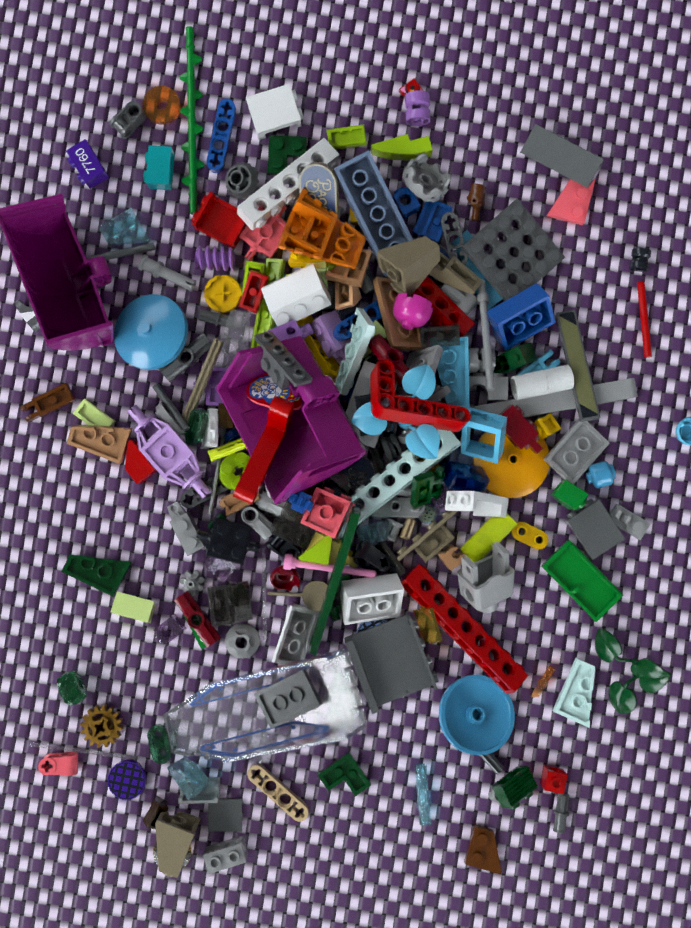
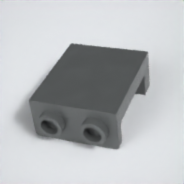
(594, 528)

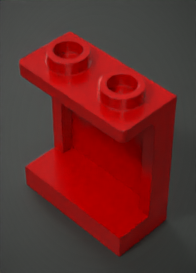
(218, 221)

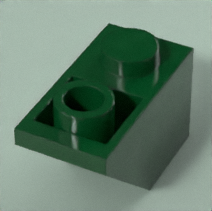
(515, 359)

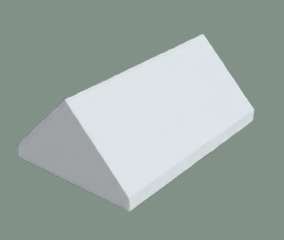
(295, 634)

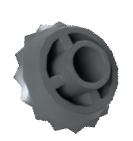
(241, 180)

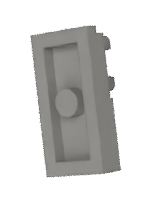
(629, 522)

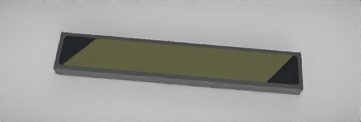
(576, 359)

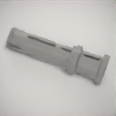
(159, 270)

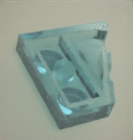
(124, 229)

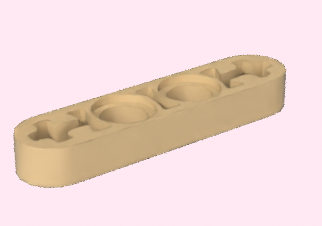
(275, 794)

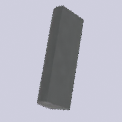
(562, 156)

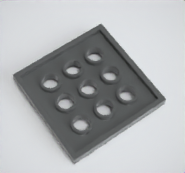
(513, 239)

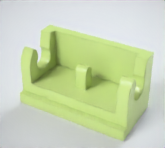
(133, 607)

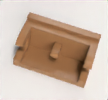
(450, 558)

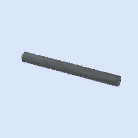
(125, 252)

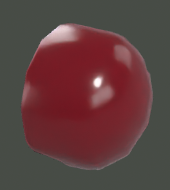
(285, 579)

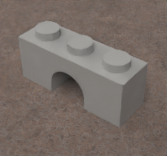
(500, 382)

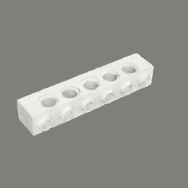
(262, 197)

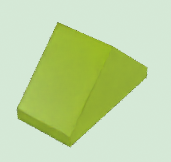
(319, 552)

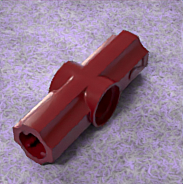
(384, 351)
(189, 608)

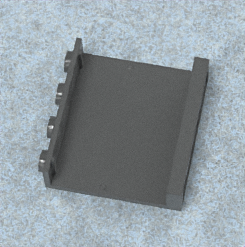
(390, 661)

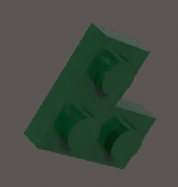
(281, 148)
(345, 769)

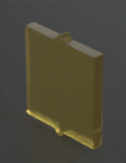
(427, 625)

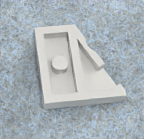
(211, 431)

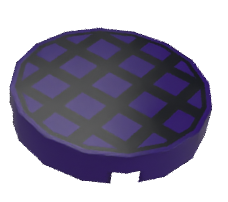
(127, 779)

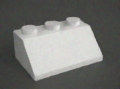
(296, 295)
(371, 598)

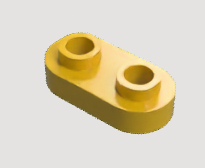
(530, 535)

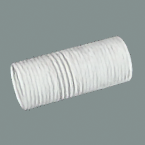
(537, 384)

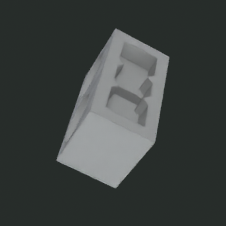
(225, 854)

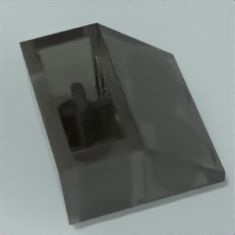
(229, 603)

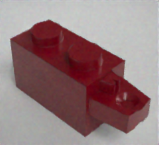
(519, 430)

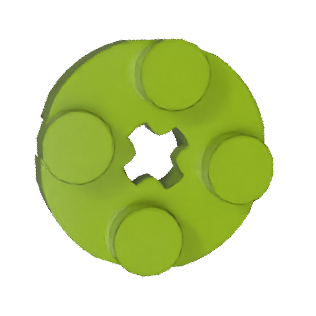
(228, 466)

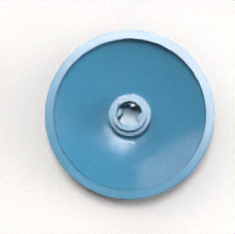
(151, 332)
(476, 715)

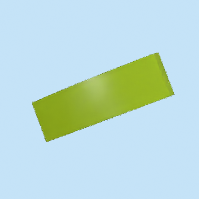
(402, 148)

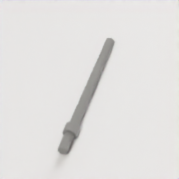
(483, 300)

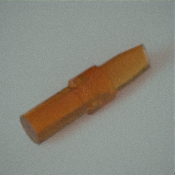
(543, 681)

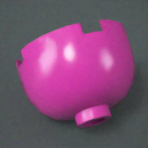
(412, 311)

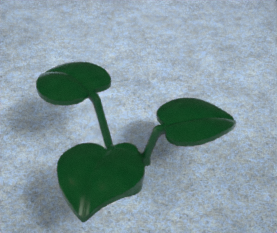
(650, 674)

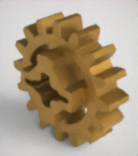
(94, 722)

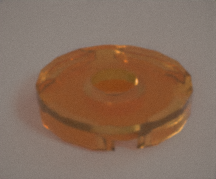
(159, 94)

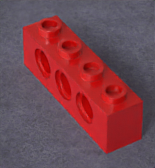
(444, 310)

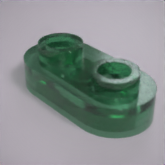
(197, 423)
(159, 743)

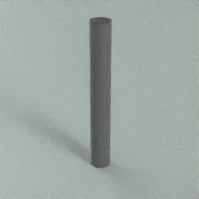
(170, 406)

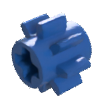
(301, 502)

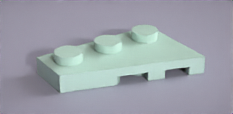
(576, 693)

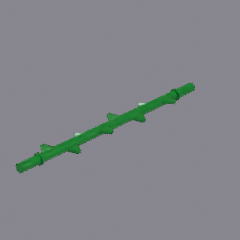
(189, 111)

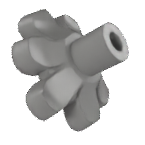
(194, 579)

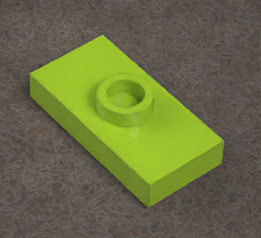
(347, 137)

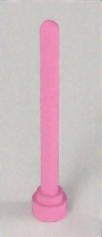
(292, 562)

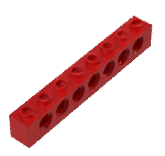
(466, 640)

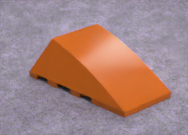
(320, 234)

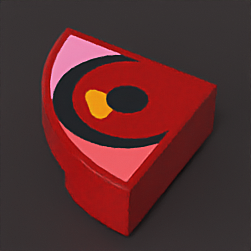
(410, 86)

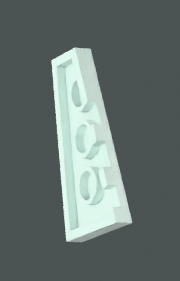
(354, 351)

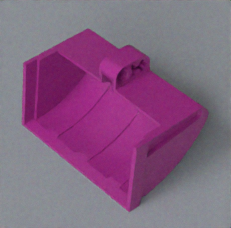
(57, 274)
(320, 432)

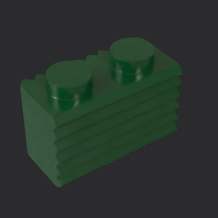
(515, 787)

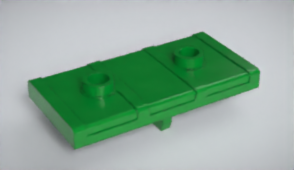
(582, 580)

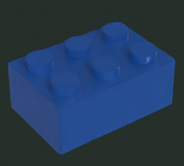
(521, 316)

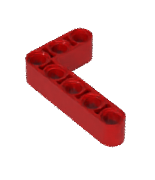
(409, 410)
(277, 426)

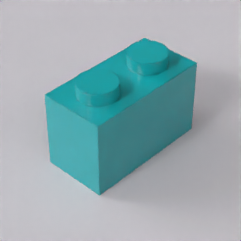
(159, 167)

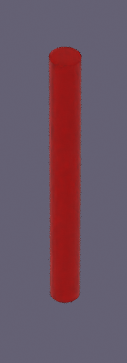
(644, 319)

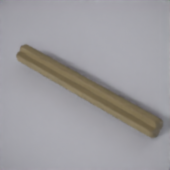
(203, 378)

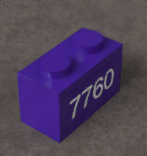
(87, 163)

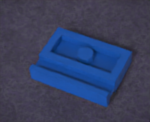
(430, 220)

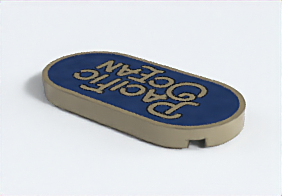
(321, 184)

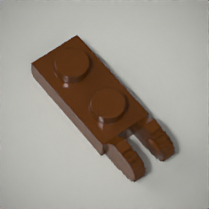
(49, 401)

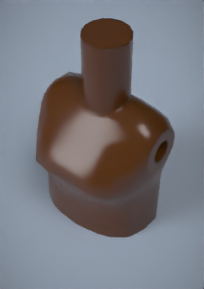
(477, 200)

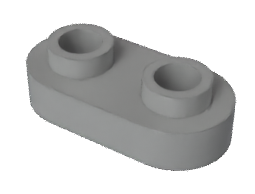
(164, 414)

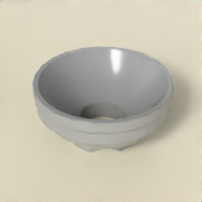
(249, 633)

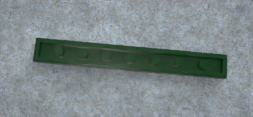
(334, 580)

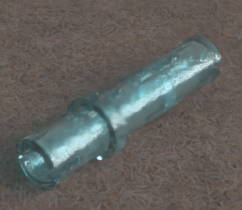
(423, 803)

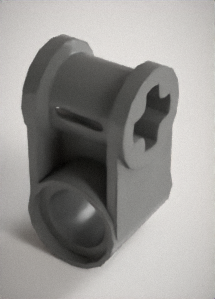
(129, 122)

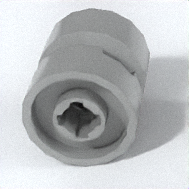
(476, 360)

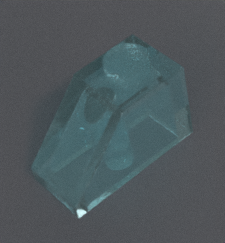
(188, 777)

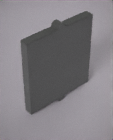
(225, 815)

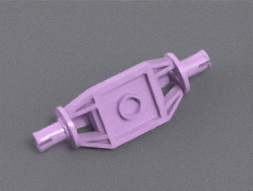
(168, 452)

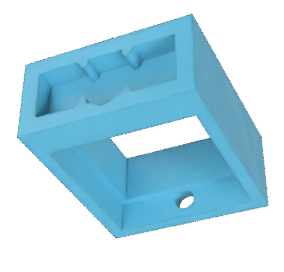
(494, 424)

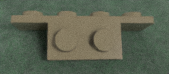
(431, 541)

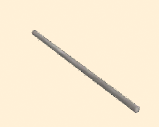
(216, 476)

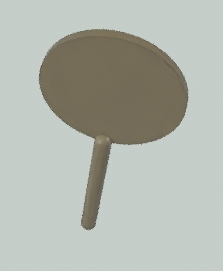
(312, 594)

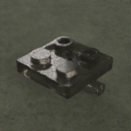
(340, 481)
(290, 529)

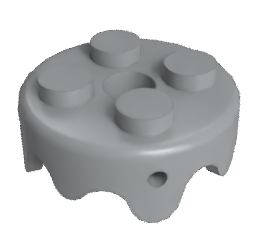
(426, 179)

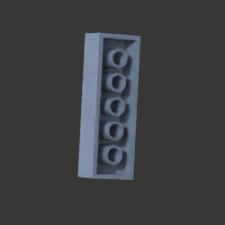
(372, 203)

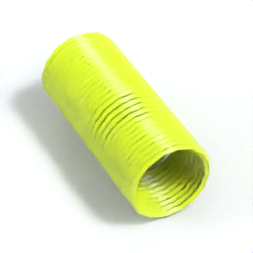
(492, 531)

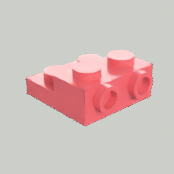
(328, 512)

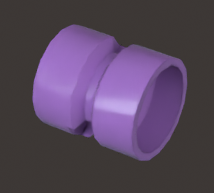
(417, 108)

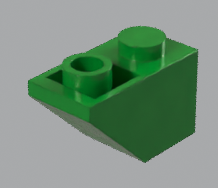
(569, 495)

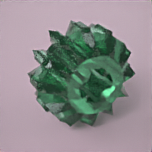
(71, 688)

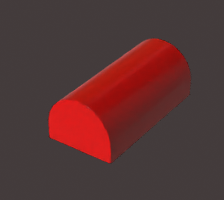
(252, 293)

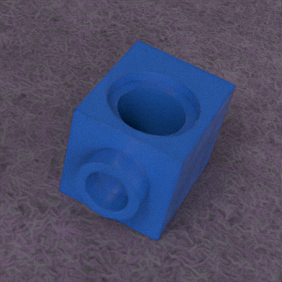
(406, 210)

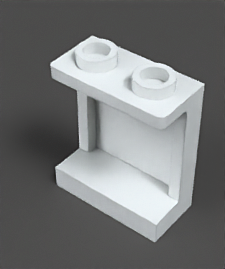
(274, 110)
(480, 503)

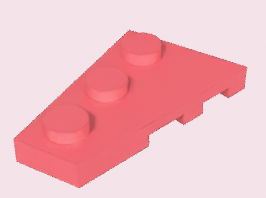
(572, 203)

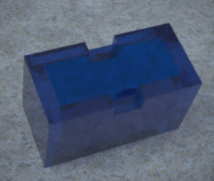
(465, 477)

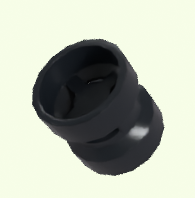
(640, 259)

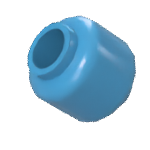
(601, 474)

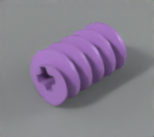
(211, 258)

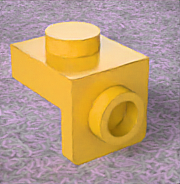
(546, 426)

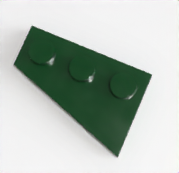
(97, 572)

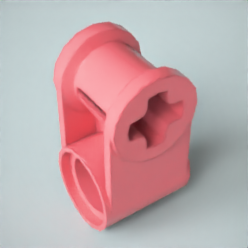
(63, 764)

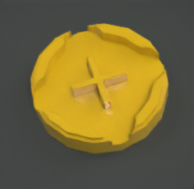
(223, 293)

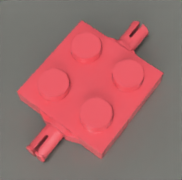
(266, 238)

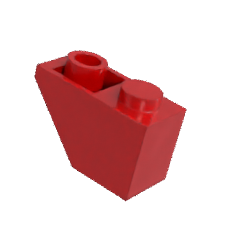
(137, 464)

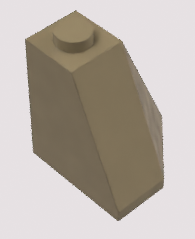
(409, 263)
(174, 839)

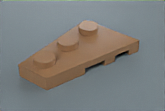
(101, 440)

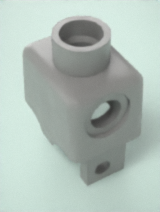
(487, 580)

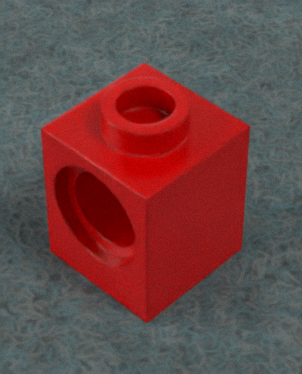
(553, 779)

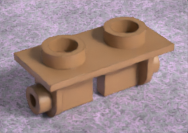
(233, 504)

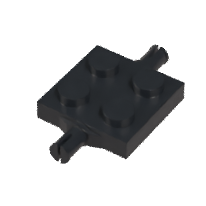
(228, 541)

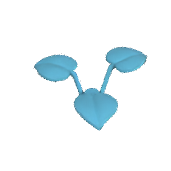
(423, 440)

